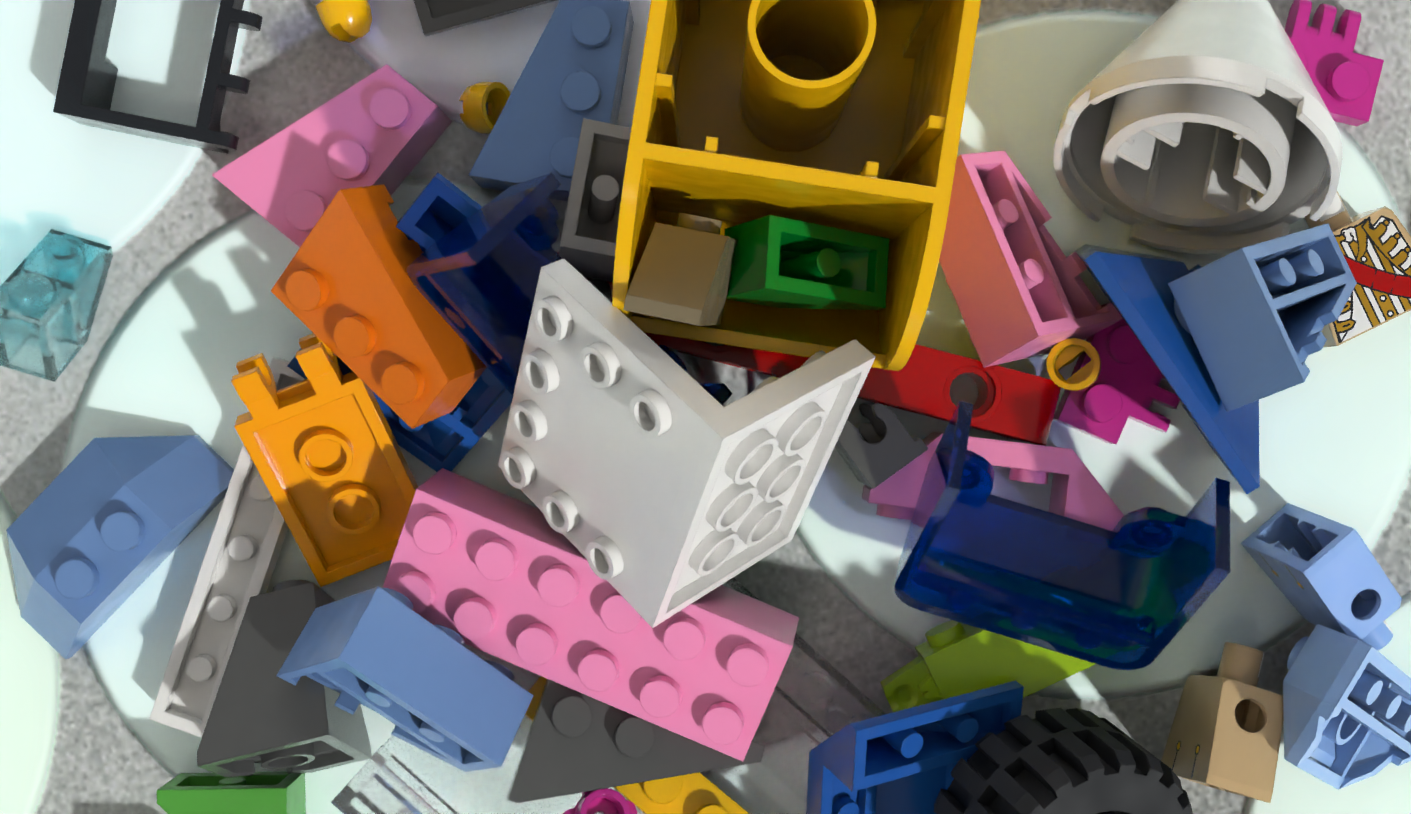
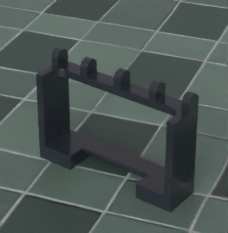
(89, 81)

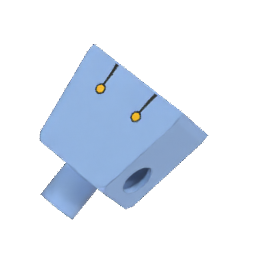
(1326, 573)

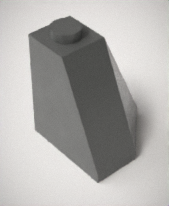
(267, 717)

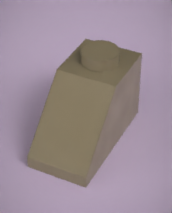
(684, 272)

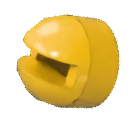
(345, 18)
(474, 105)
(1066, 353)

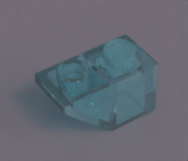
(51, 304)

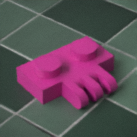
(1342, 77)
(1121, 391)

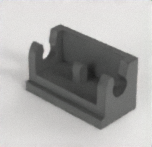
(884, 448)

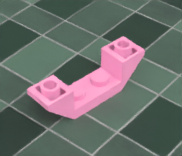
(1073, 488)

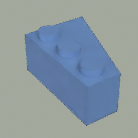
(569, 77)
(1264, 311)
(412, 675)

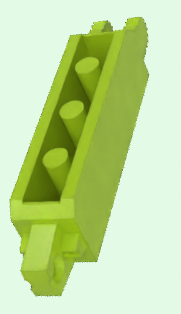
(970, 659)

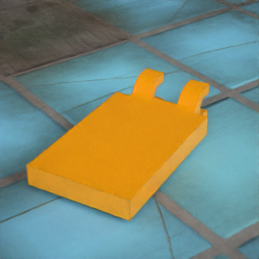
(326, 461)

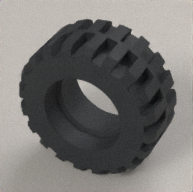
(1062, 767)

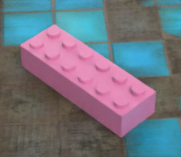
(534, 601)

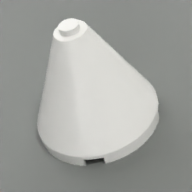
(1202, 133)

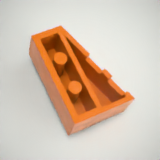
(360, 302)

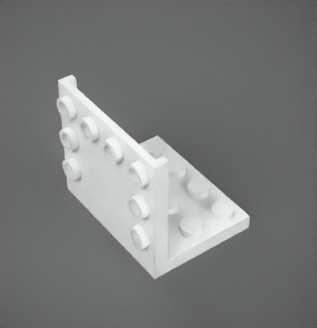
(647, 464)

